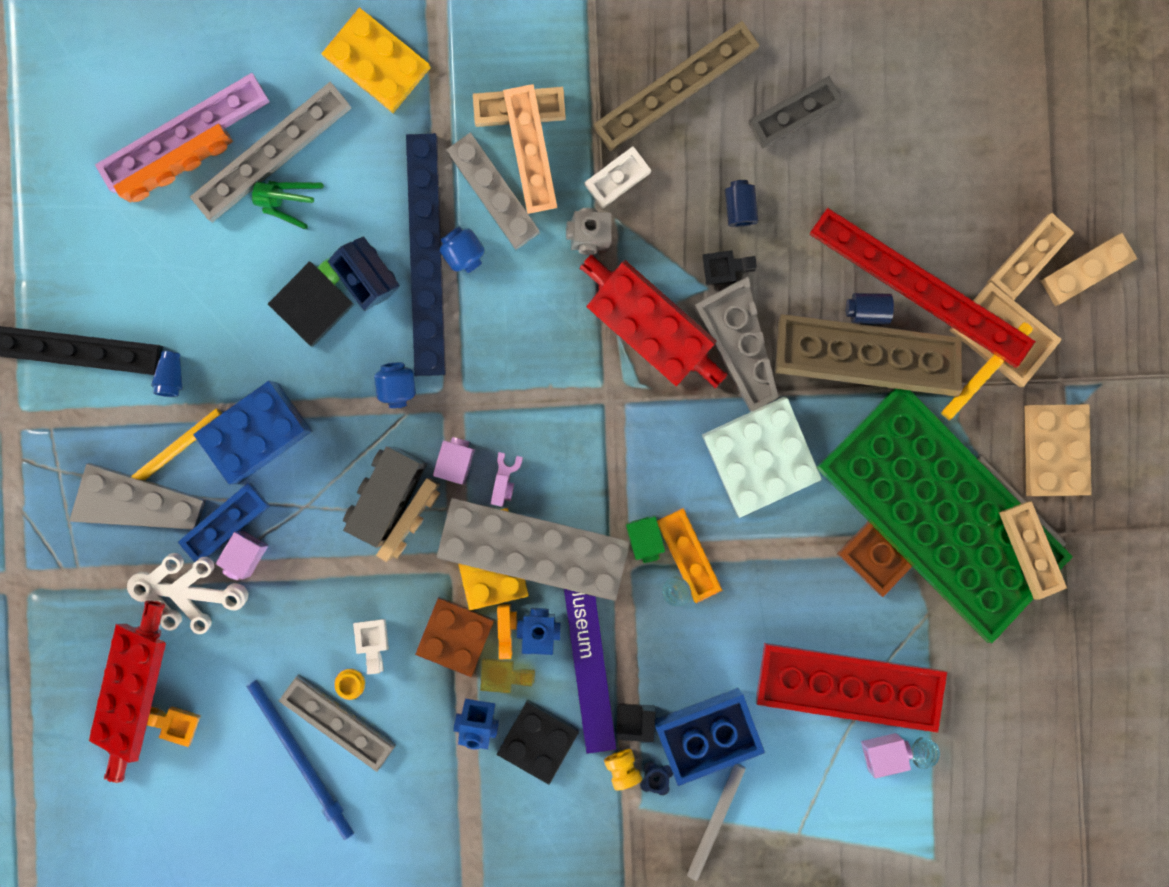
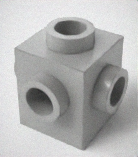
(589, 231)

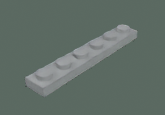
(270, 152)

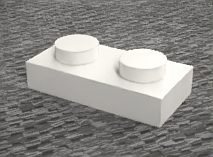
(617, 177)

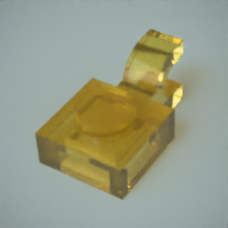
(499, 676)

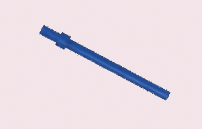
(332, 810)

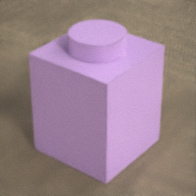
(454, 460)
(241, 555)
(887, 755)

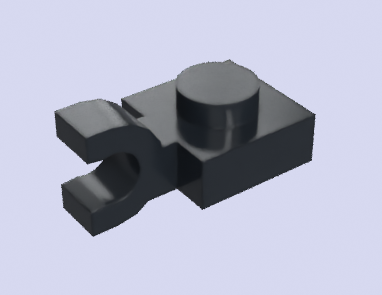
(722, 267)

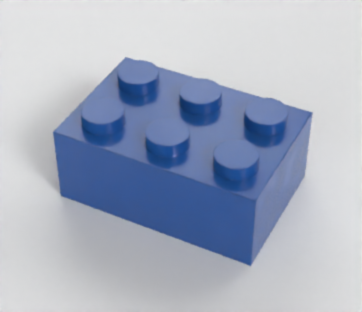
(252, 432)
(709, 736)

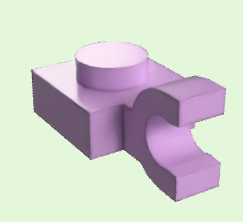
(503, 488)

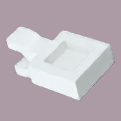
(371, 639)

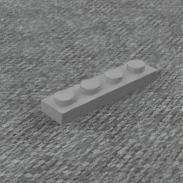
(493, 191)

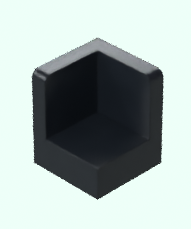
(635, 722)

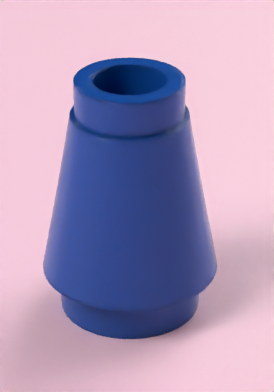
(168, 377)

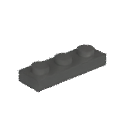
(795, 112)

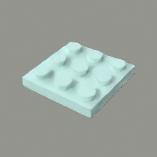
(761, 457)

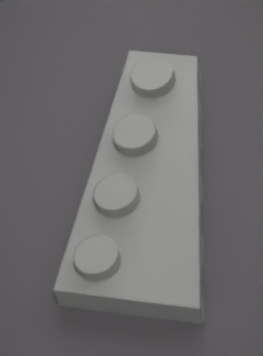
(734, 323)
(122, 500)

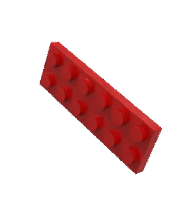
(851, 687)

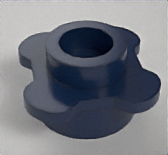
(660, 786)

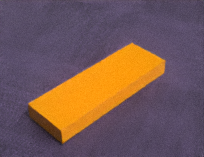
(689, 555)

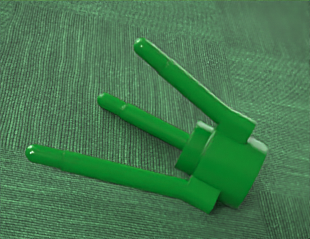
(272, 196)

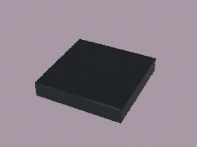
(311, 304)

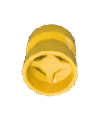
(623, 769)

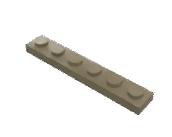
(676, 86)

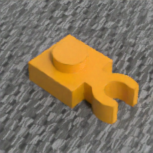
(506, 623)

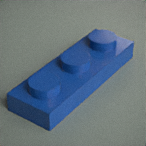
(223, 522)

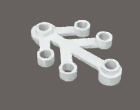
(183, 593)

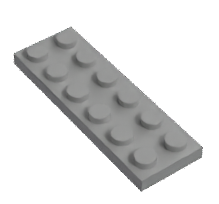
(533, 549)

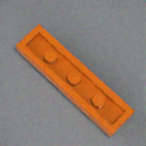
(163, 170)

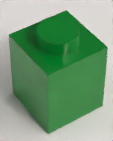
(645, 539)

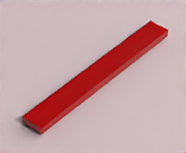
(922, 288)

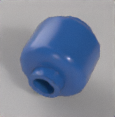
(462, 250)
(395, 384)

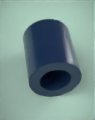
(741, 204)
(870, 308)

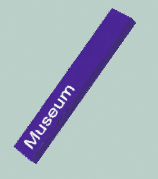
(590, 672)

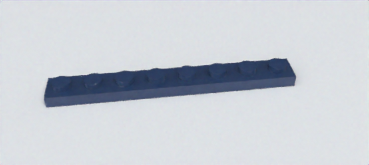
(425, 254)

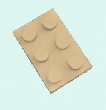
(1011, 312)
(1057, 450)

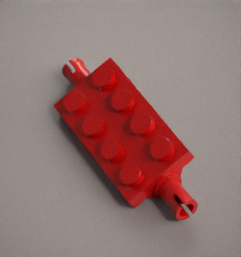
(651, 323)
(128, 690)

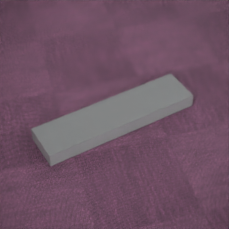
(337, 722)

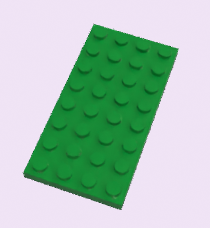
(936, 509)

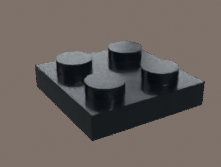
(538, 742)

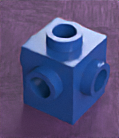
(534, 642)
(476, 724)

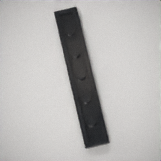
(79, 350)

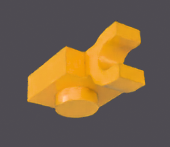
(176, 725)

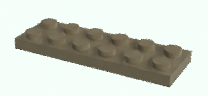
(869, 355)

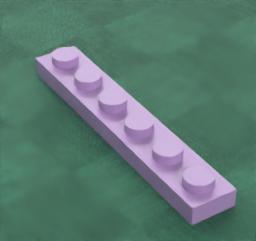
(222, 108)

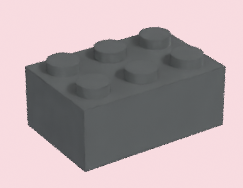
(383, 495)

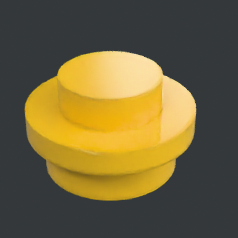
(349, 684)

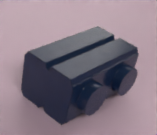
(363, 273)

